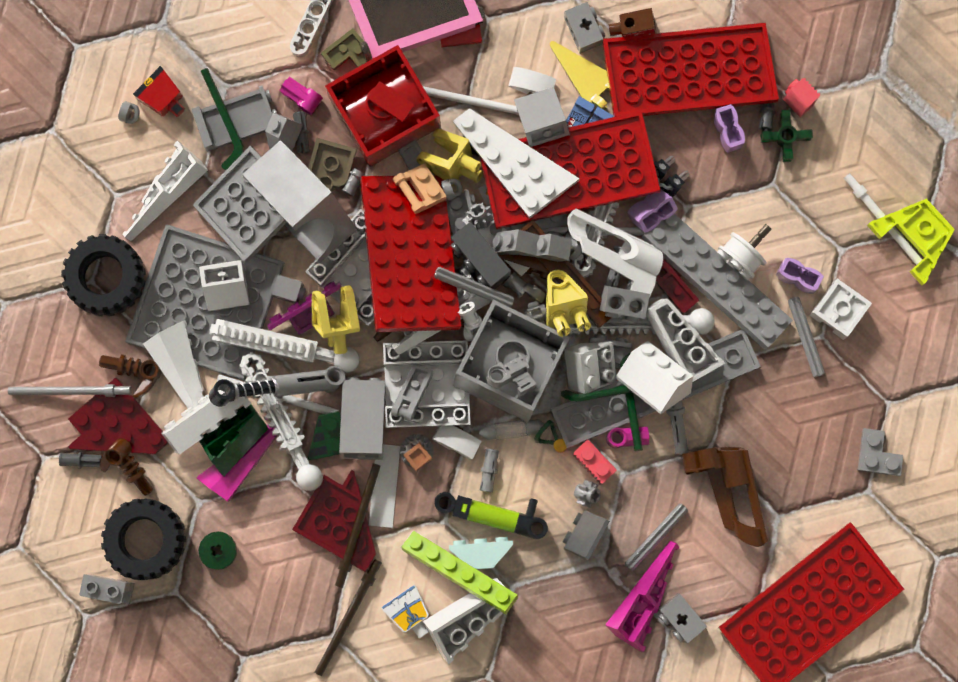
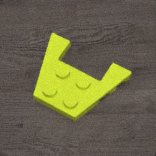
(923, 228)

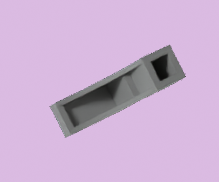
(529, 244)

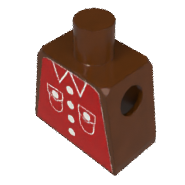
(641, 22)

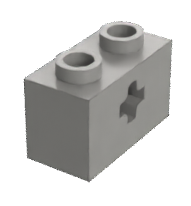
(585, 15)
(693, 623)

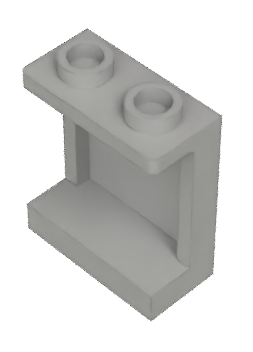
(542, 117)
(106, 589)

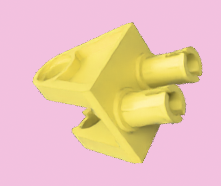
(458, 165)
(565, 304)
(337, 327)

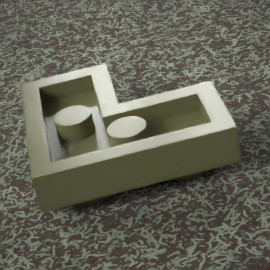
(343, 49)

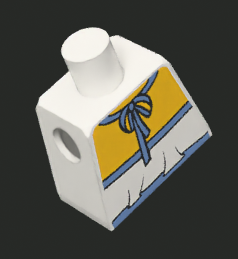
(408, 611)

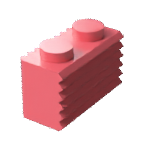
(801, 96)
(594, 462)

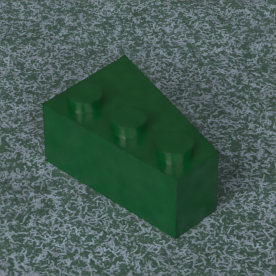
(233, 438)

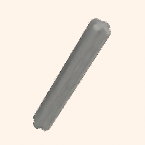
(472, 286)
(806, 336)
(657, 535)

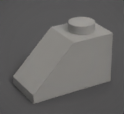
(282, 129)

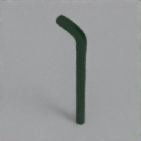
(238, 145)
(567, 394)
(632, 415)

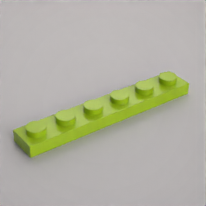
(459, 572)

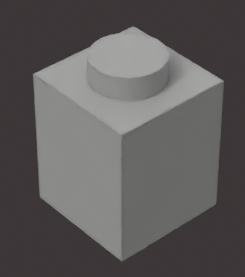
(288, 289)

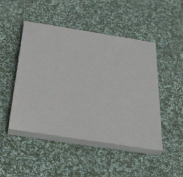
(176, 294)

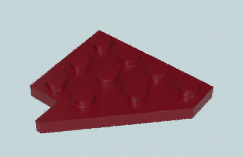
(110, 418)
(331, 517)

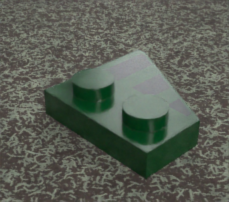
(326, 436)

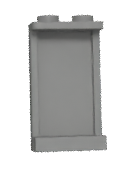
(248, 113)
(362, 419)

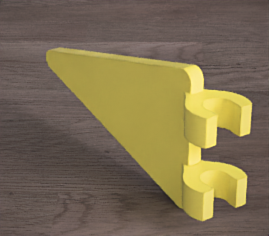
(586, 76)

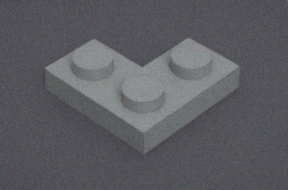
(873, 459)

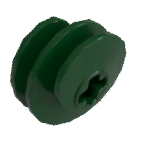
(219, 561)

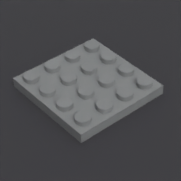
(239, 209)

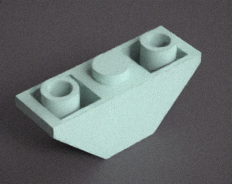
(481, 553)

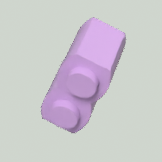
(727, 124)
(652, 210)
(804, 278)

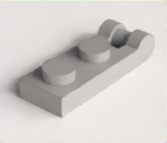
(412, 392)

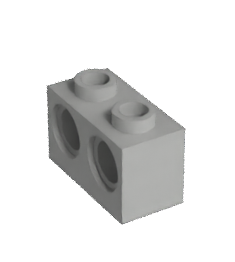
(625, 298)

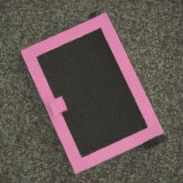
(411, 22)

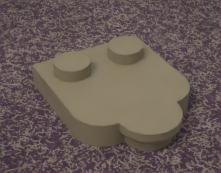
(332, 163)

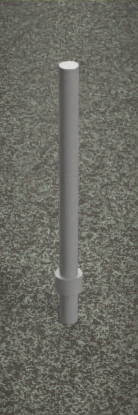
(108, 390)

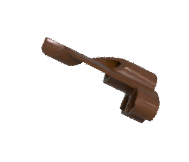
(728, 469)

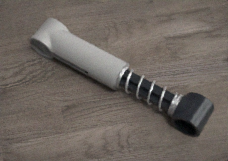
(279, 385)

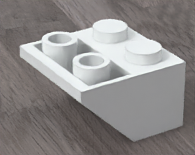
(224, 285)
(590, 366)

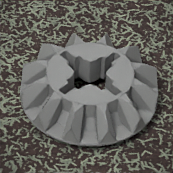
(415, 439)

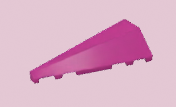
(230, 483)
(634, 615)

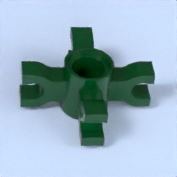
(801, 135)

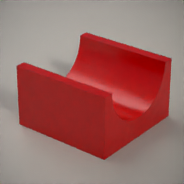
(373, 128)

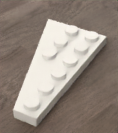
(521, 170)

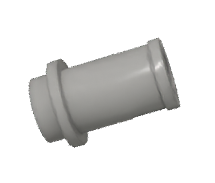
(353, 182)

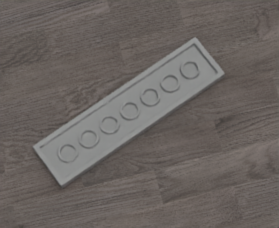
(718, 281)

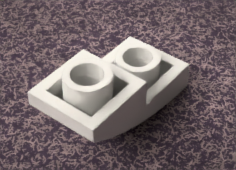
(530, 81)
(457, 440)

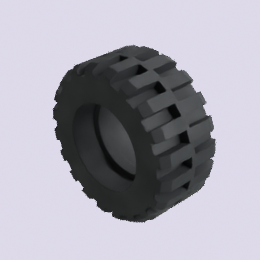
(81, 259)
(115, 532)

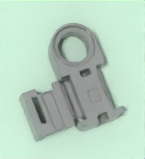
(516, 373)

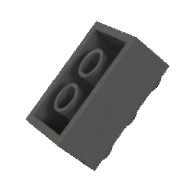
(479, 257)

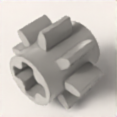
(480, 215)
(536, 311)
(587, 493)

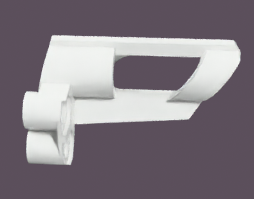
(636, 258)

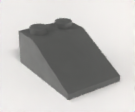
(585, 535)

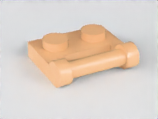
(425, 186)

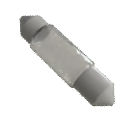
(511, 429)

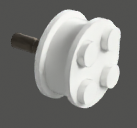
(742, 254)

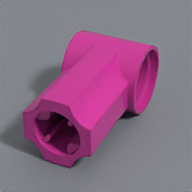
(305, 98)
(627, 437)

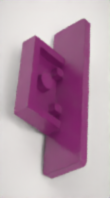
(301, 315)

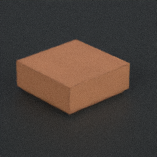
(418, 457)

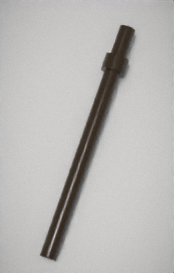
(345, 565)
(368, 580)

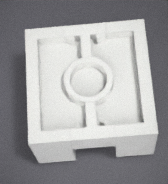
(840, 308)

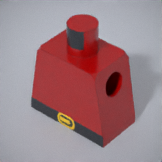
(160, 94)

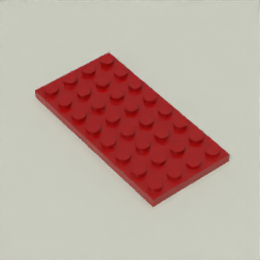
(690, 70)
(607, 157)
(403, 259)
(811, 607)

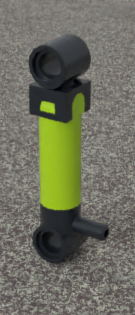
(493, 515)

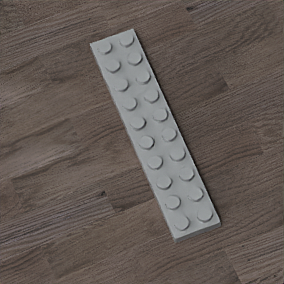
(596, 416)

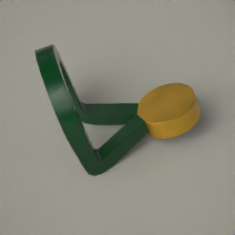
(559, 444)

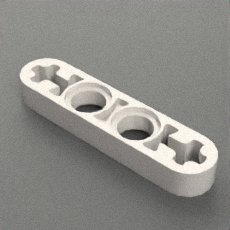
(309, 18)

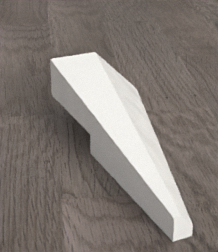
(179, 174)
(415, 337)
(174, 357)

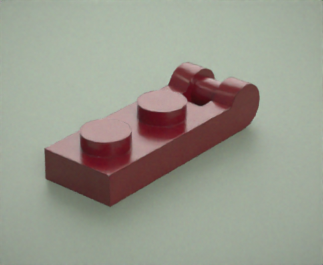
(676, 289)

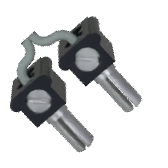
(672, 184)

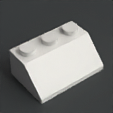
(655, 377)

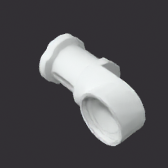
(471, 320)

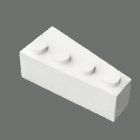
(681, 340)
(199, 420)
(460, 623)

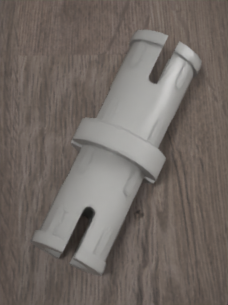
(489, 470)

